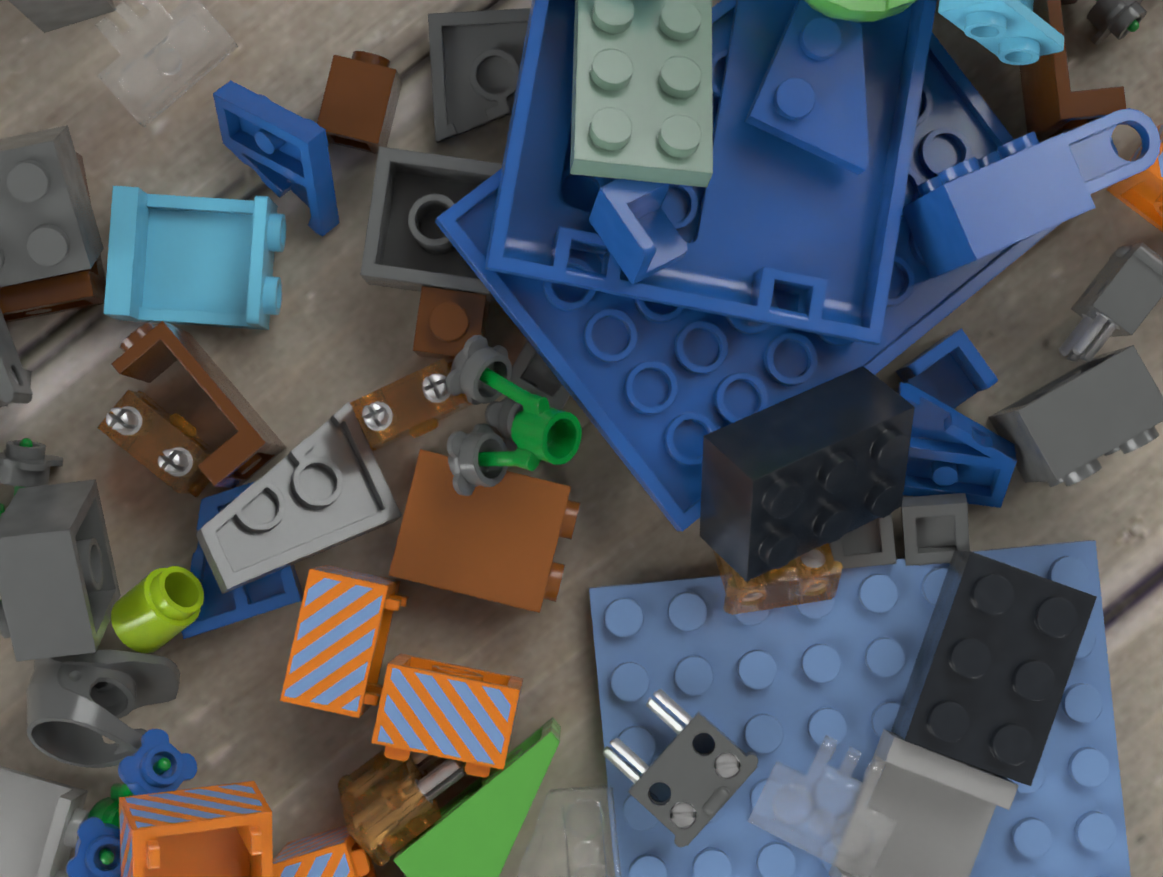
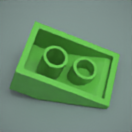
(484, 817)

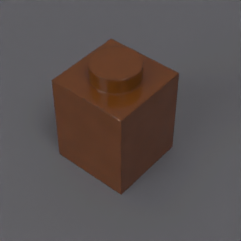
(360, 101)
(448, 321)

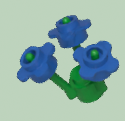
(151, 769)

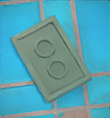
(643, 91)

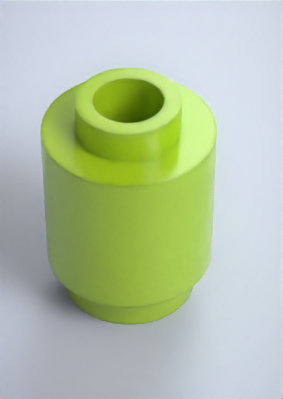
(157, 609)

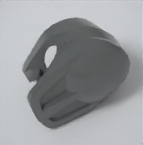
(84, 695)

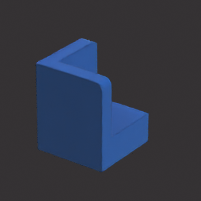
(636, 227)
(949, 370)

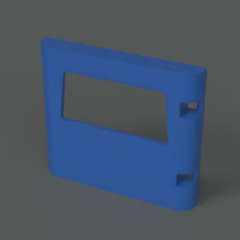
(769, 208)

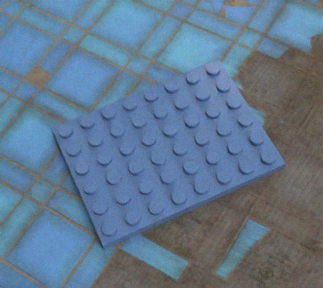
(841, 672)

